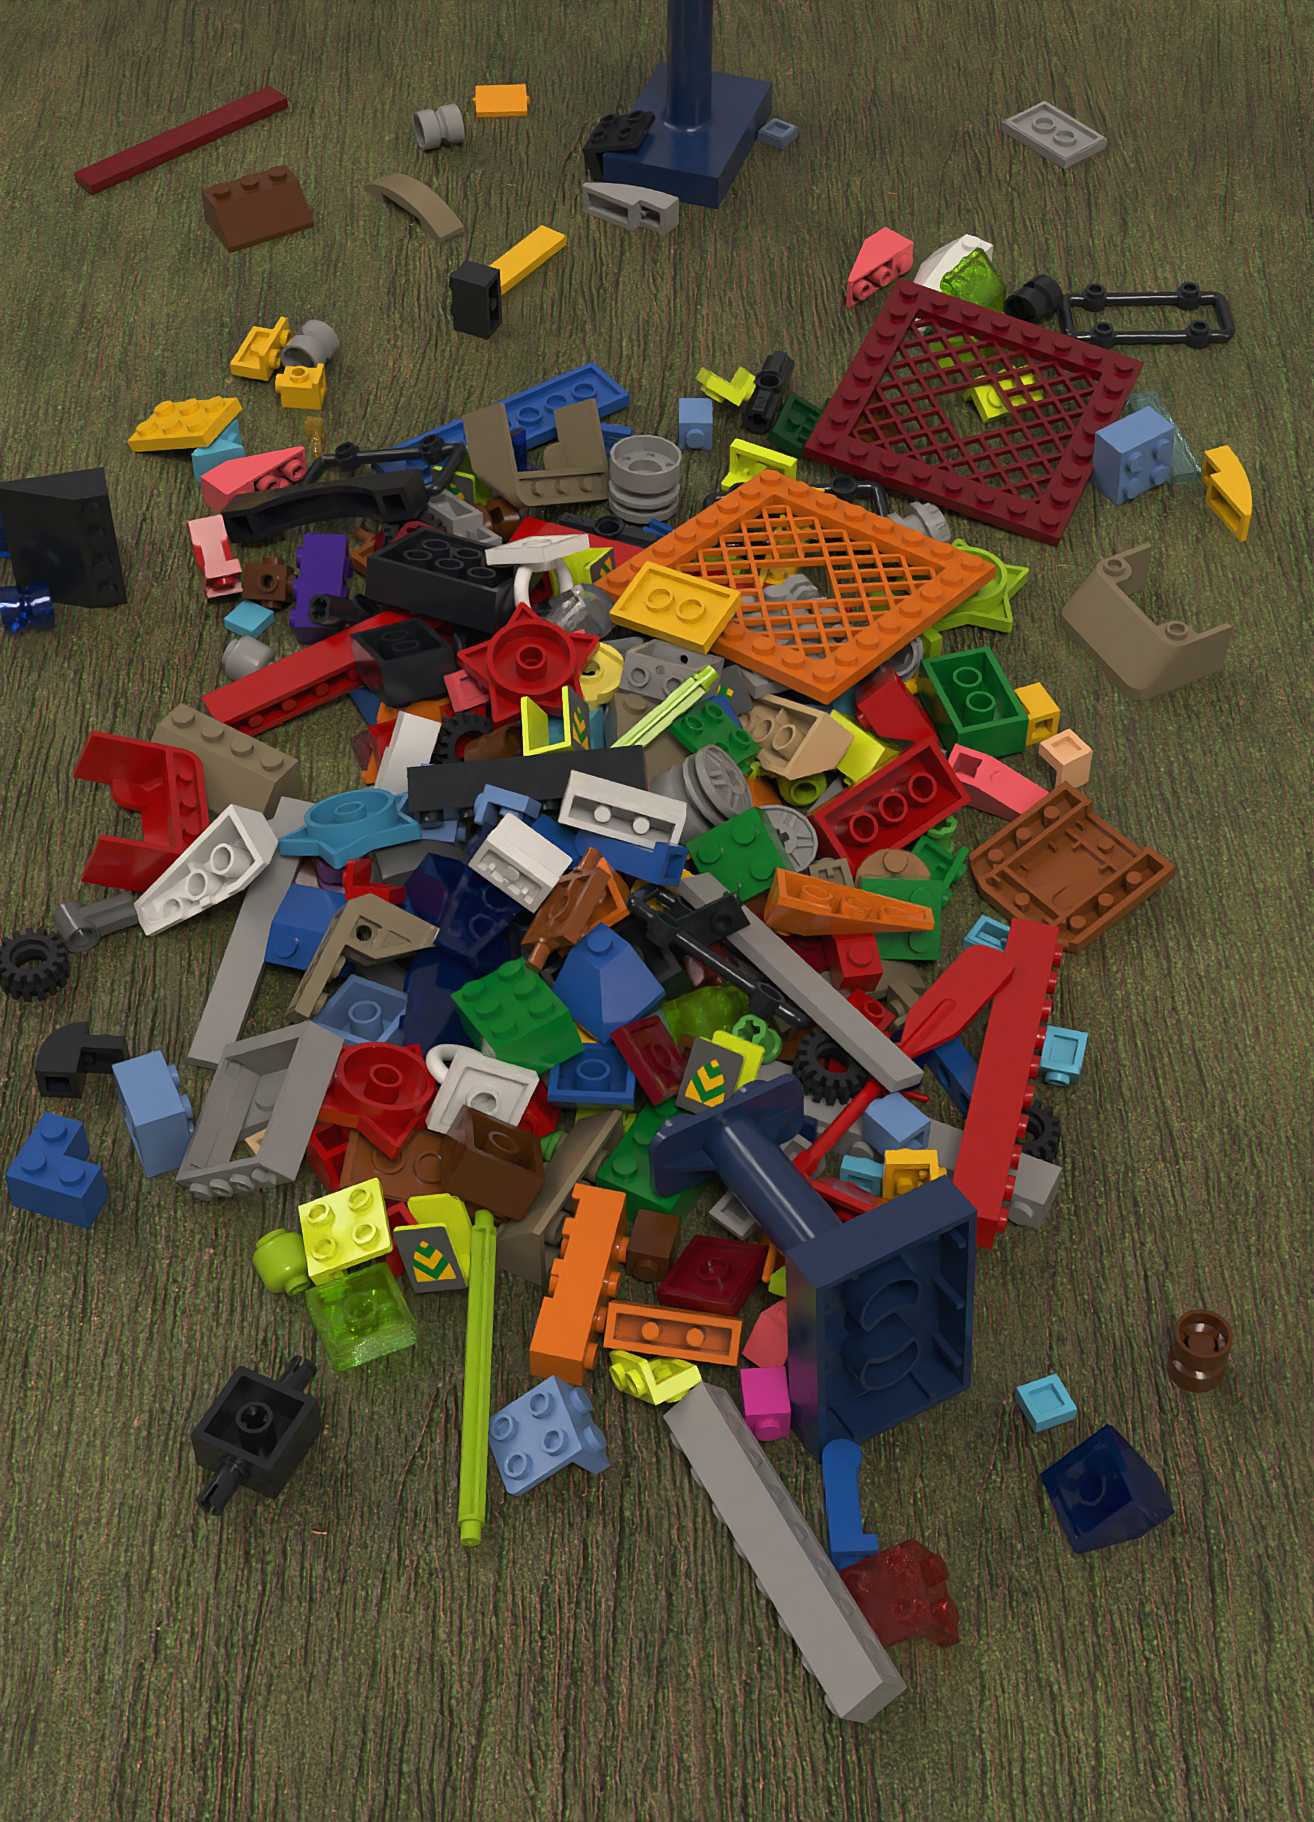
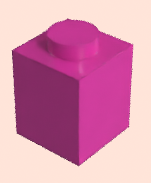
(765, 1402)

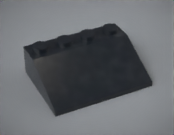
(65, 535)
(444, 579)

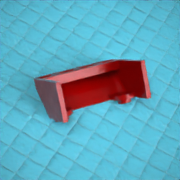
(162, 785)

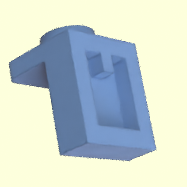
(498, 802)

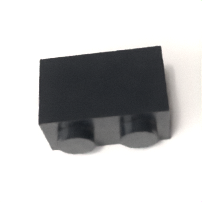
(476, 299)

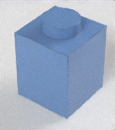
(695, 423)
(895, 1124)

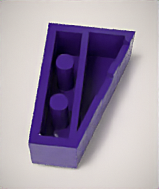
(324, 568)

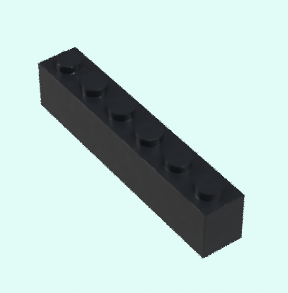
(450, 789)

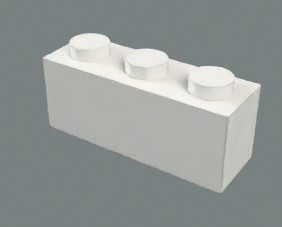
(621, 811)

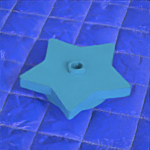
(352, 826)

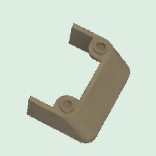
(574, 466)
(1126, 643)

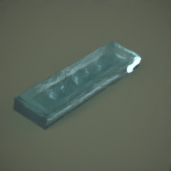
(1183, 462)

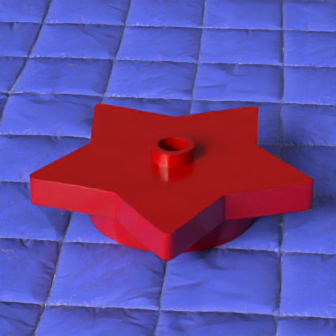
(531, 661)
(380, 1093)

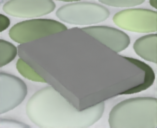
(1054, 134)

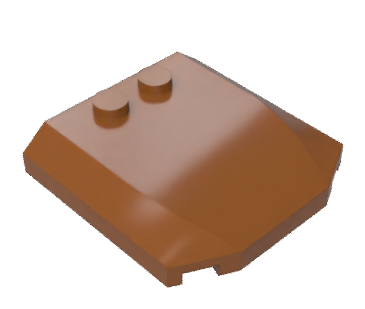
(1066, 869)

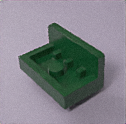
(795, 424)

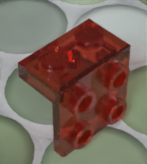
(904, 1594)

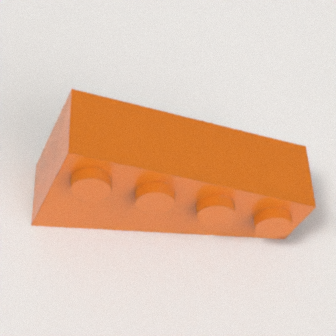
(581, 1286)

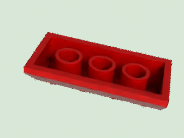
(889, 805)

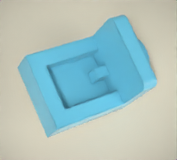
(1062, 1056)

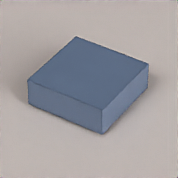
(778, 133)

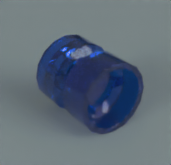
(26, 607)

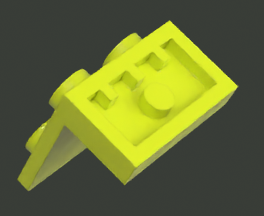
(344, 1230)

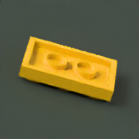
(184, 424)
(676, 607)

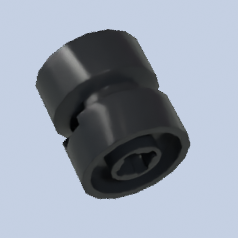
(1035, 300)

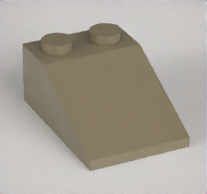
(624, 714)

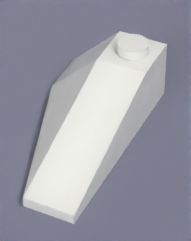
(944, 261)
(209, 870)

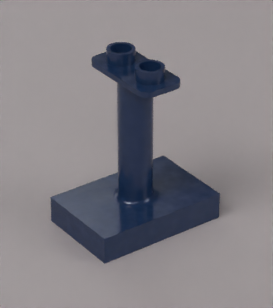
(701, 121)
(870, 1301)

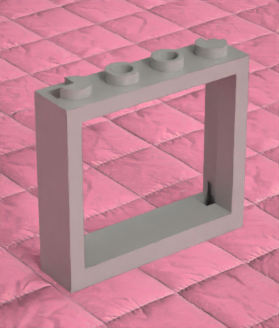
(310, 1058)

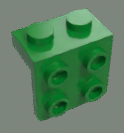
(710, 725)

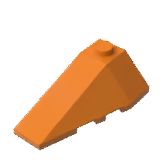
(822, 907)

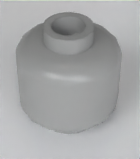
(246, 657)

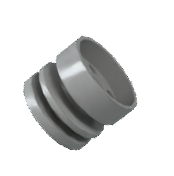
(644, 478)
(709, 786)

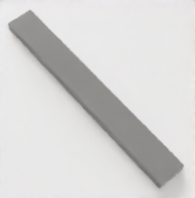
(245, 953)
(811, 992)

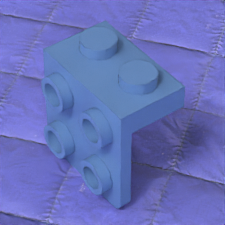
(544, 1435)

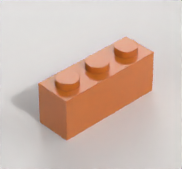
(674, 1332)

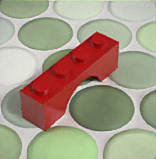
(326, 1158)

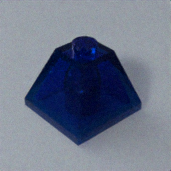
(1105, 1492)

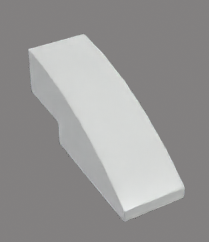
(409, 747)

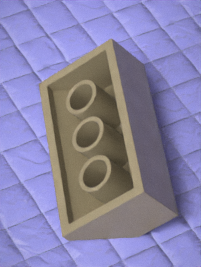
(234, 764)
(534, 1243)

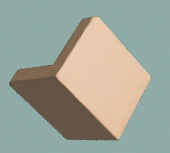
(1068, 757)

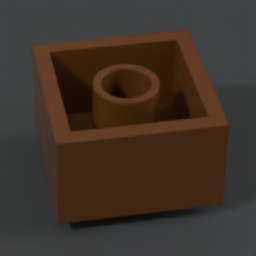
(491, 1163)

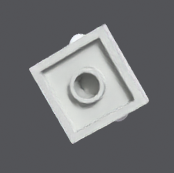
(538, 555)
(477, 1082)

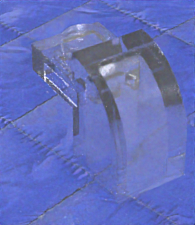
(582, 608)

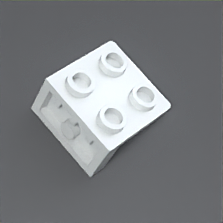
(520, 862)

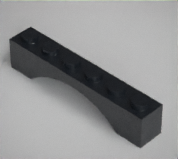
(376, 496)

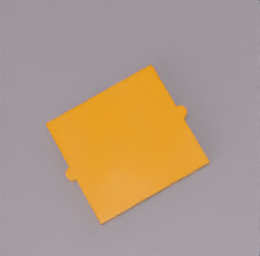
(501, 100)

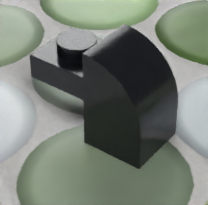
(73, 1053)

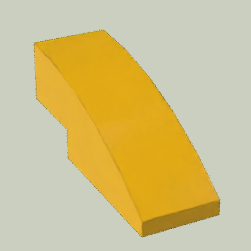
(1228, 490)

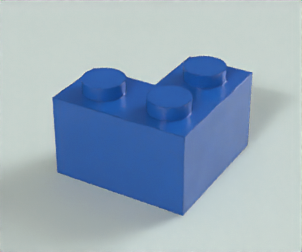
(53, 1173)

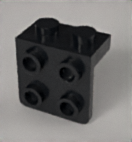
(615, 134)

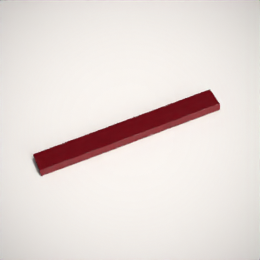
(180, 140)

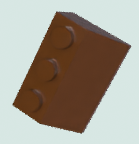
(256, 208)

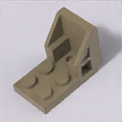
(386, 934)

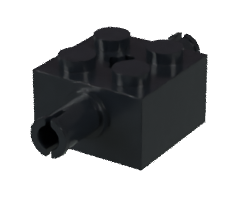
(256, 1433)

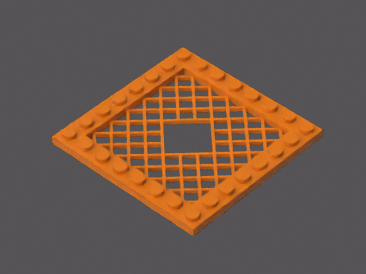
(951, 572)

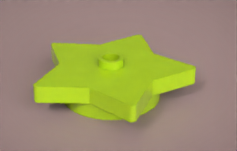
(990, 604)

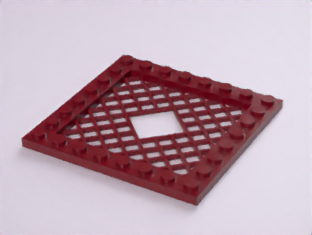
(1041, 518)

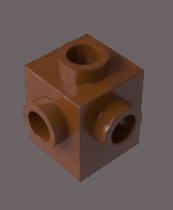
(258, 579)

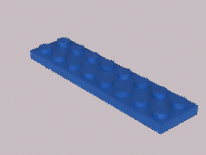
(531, 411)

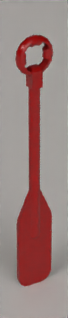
(929, 1023)

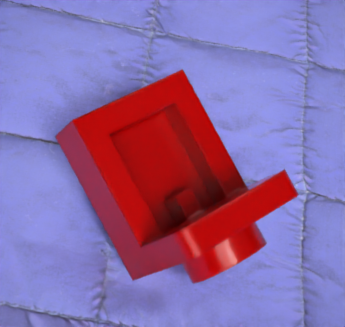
(357, 883)

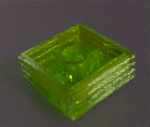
(366, 1293)

